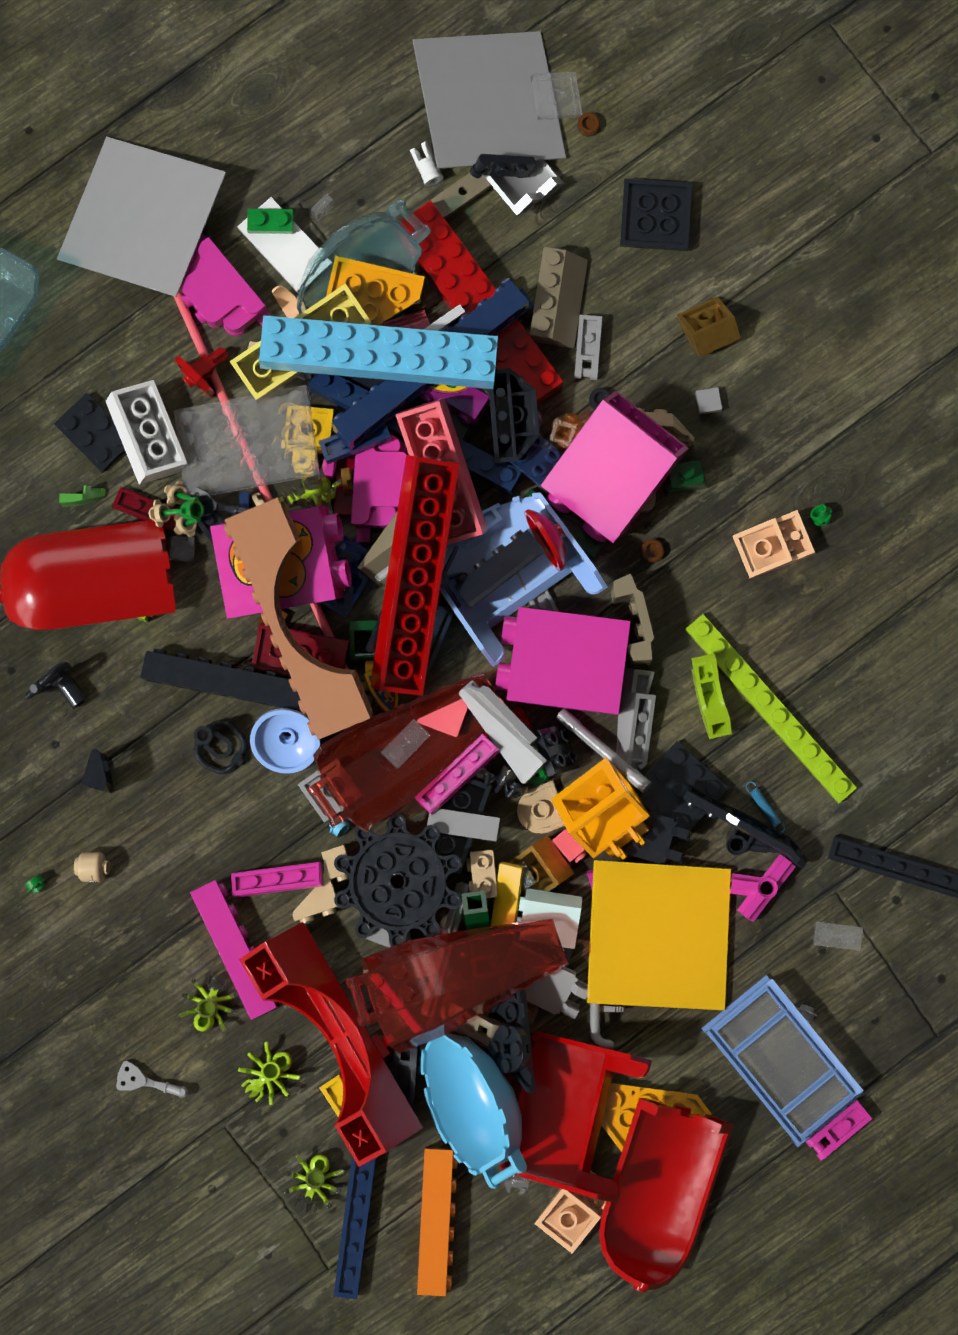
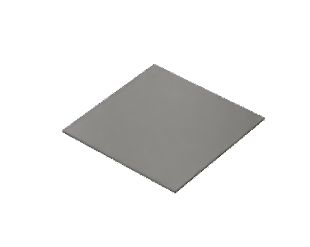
(484, 99)
(141, 216)

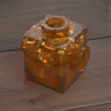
(560, 429)

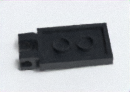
(658, 841)

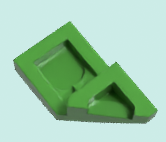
(89, 495)

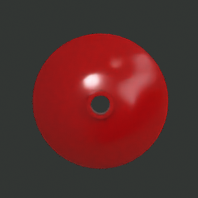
(548, 536)

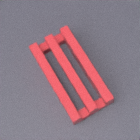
(414, 320)

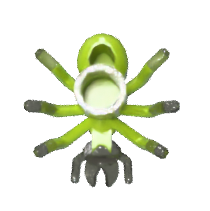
(315, 489)
(208, 1007)
(314, 1180)

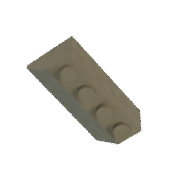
(558, 298)

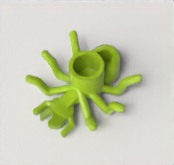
(269, 1072)

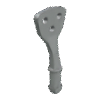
(141, 1080)

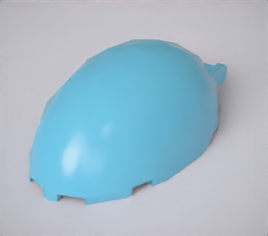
(473, 1107)

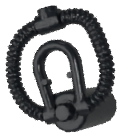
(59, 677)
(204, 735)

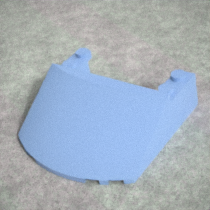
(537, 576)

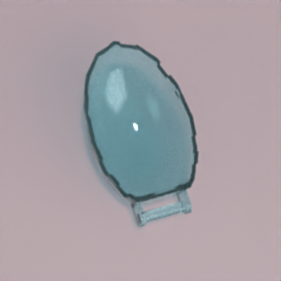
(372, 239)

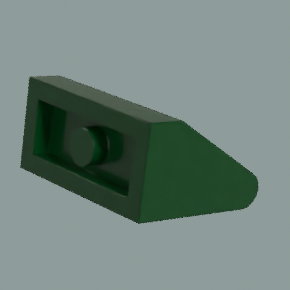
(360, 628)

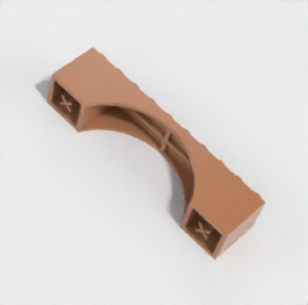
(326, 693)

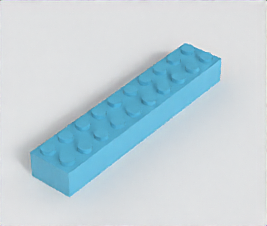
(378, 352)

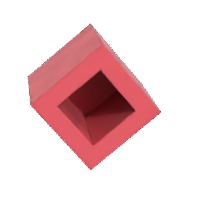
(569, 847)

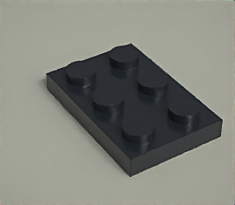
(92, 432)

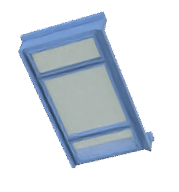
(783, 1060)

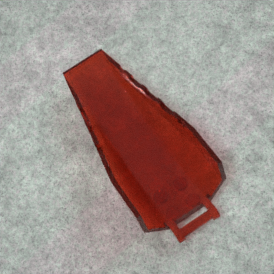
(366, 782)
(448, 978)

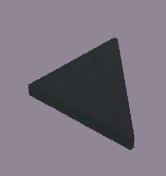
(515, 1012)

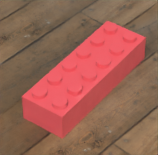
(432, 435)

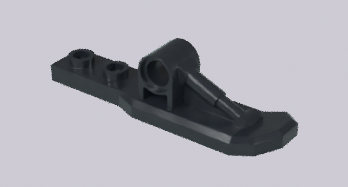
(754, 833)

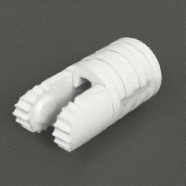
(427, 166)

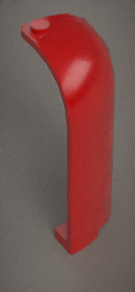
(87, 576)
(664, 1193)

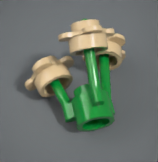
(185, 517)

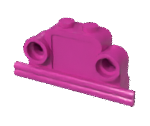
(220, 292)
(377, 486)

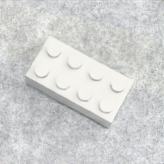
(146, 432)

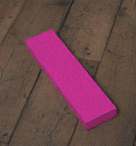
(457, 774)
(277, 879)

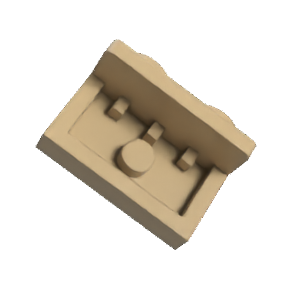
(483, 873)

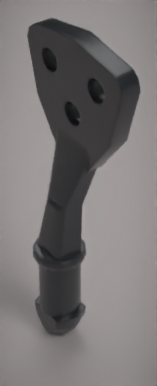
(213, 505)

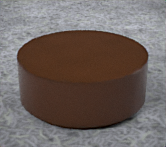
(588, 124)
(652, 551)

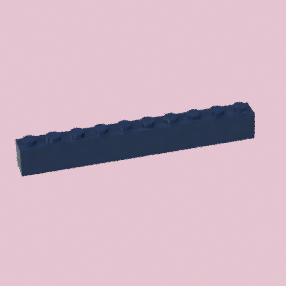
(393, 396)
(479, 463)

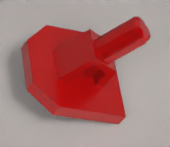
(202, 369)

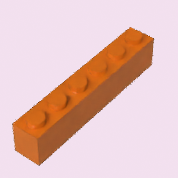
(435, 1222)

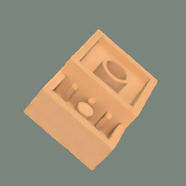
(774, 544)
(570, 1217)

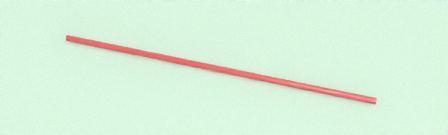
(221, 393)

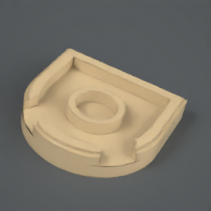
(537, 810)

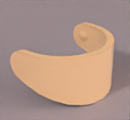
(286, 301)

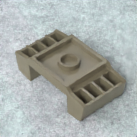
(625, 590)

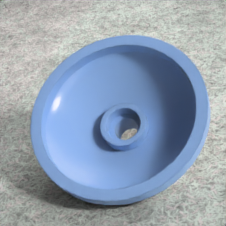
(279, 751)

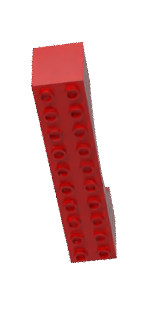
(373, 1106)

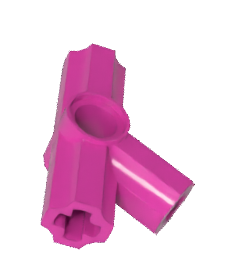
(750, 887)

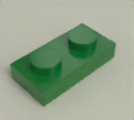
(270, 221)

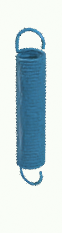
(765, 807)

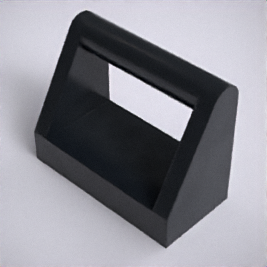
(98, 772)

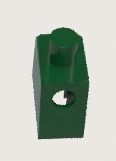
(685, 478)

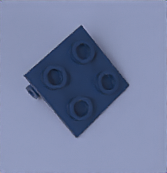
(538, 460)

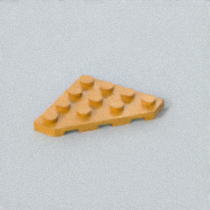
(377, 289)
(623, 1102)

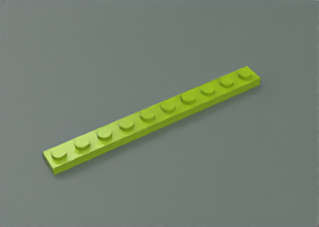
(771, 709)

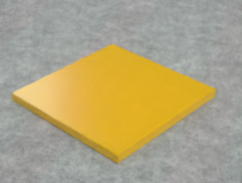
(658, 935)

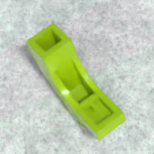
(710, 696)

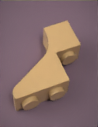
(322, 898)

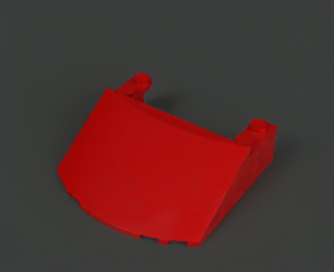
(567, 1112)

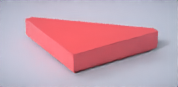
(447, 719)

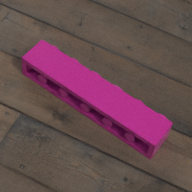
(230, 943)

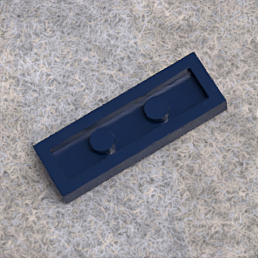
(335, 449)

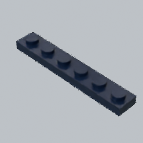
(354, 1229)

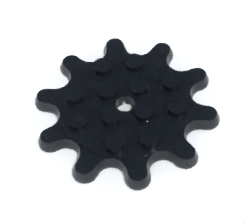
(372, 876)

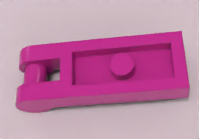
(839, 1129)

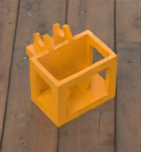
(602, 811)

